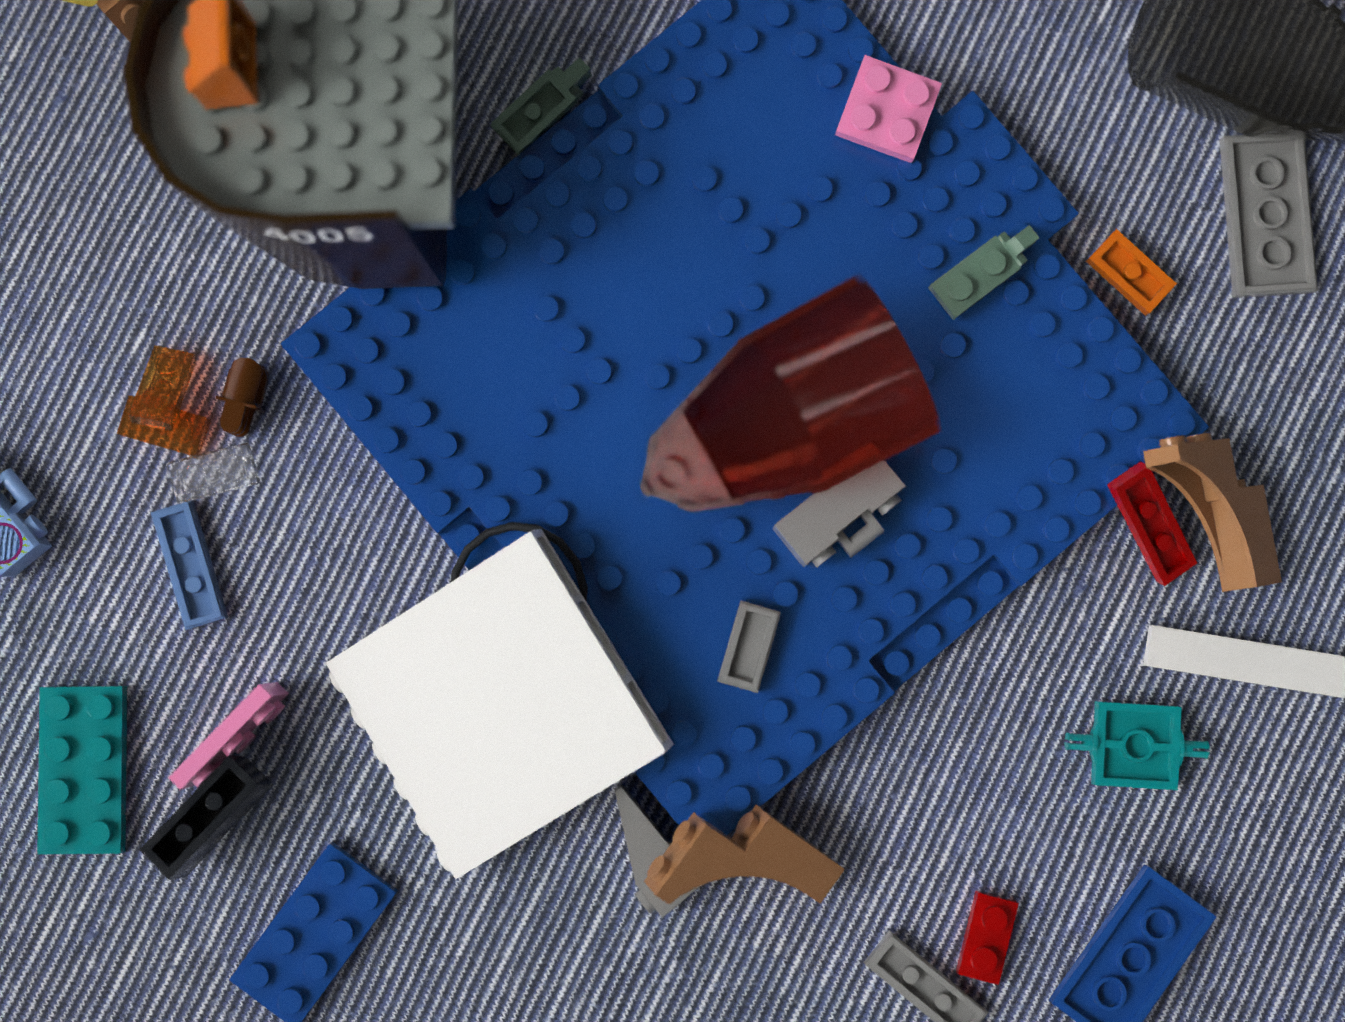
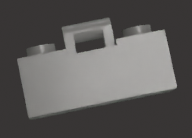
(822, 517)

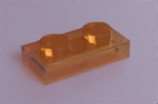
(162, 388)
(186, 436)

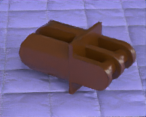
(243, 395)

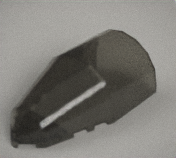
(1246, 63)

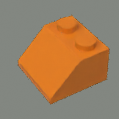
(221, 54)

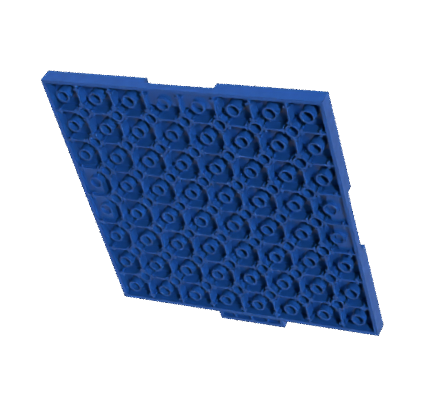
(625, 268)

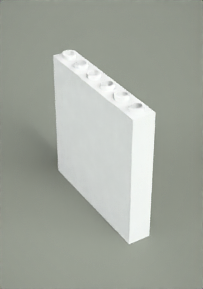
(498, 704)

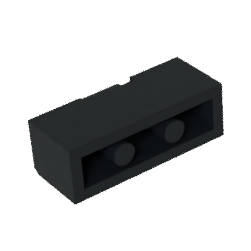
(206, 817)

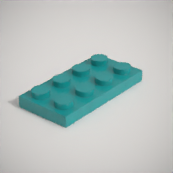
(82, 770)

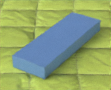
(189, 565)

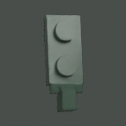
(541, 105)
(982, 271)

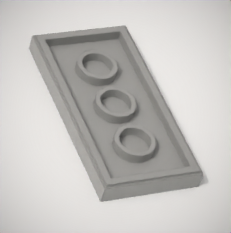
(1268, 216)

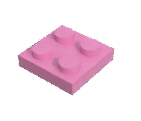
(888, 109)

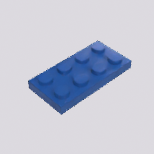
(313, 935)
(1133, 953)

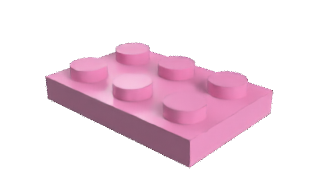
(231, 735)

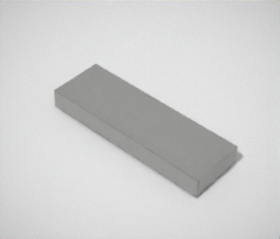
(922, 982)

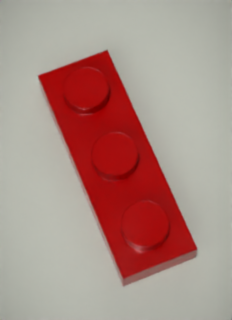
(1152, 523)

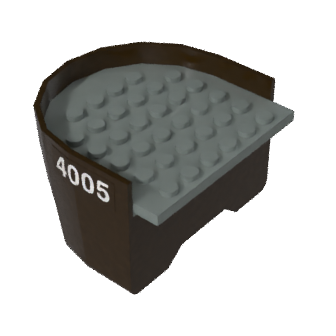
(342, 155)

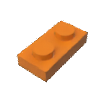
(1131, 272)

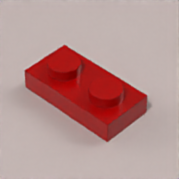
(987, 937)

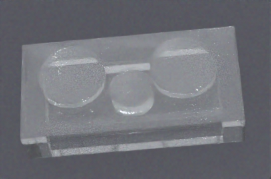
(212, 472)

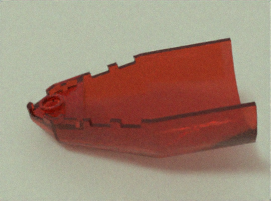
(795, 407)

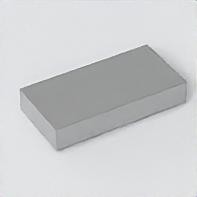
(749, 646)

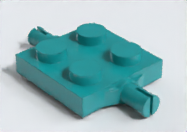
(1136, 745)

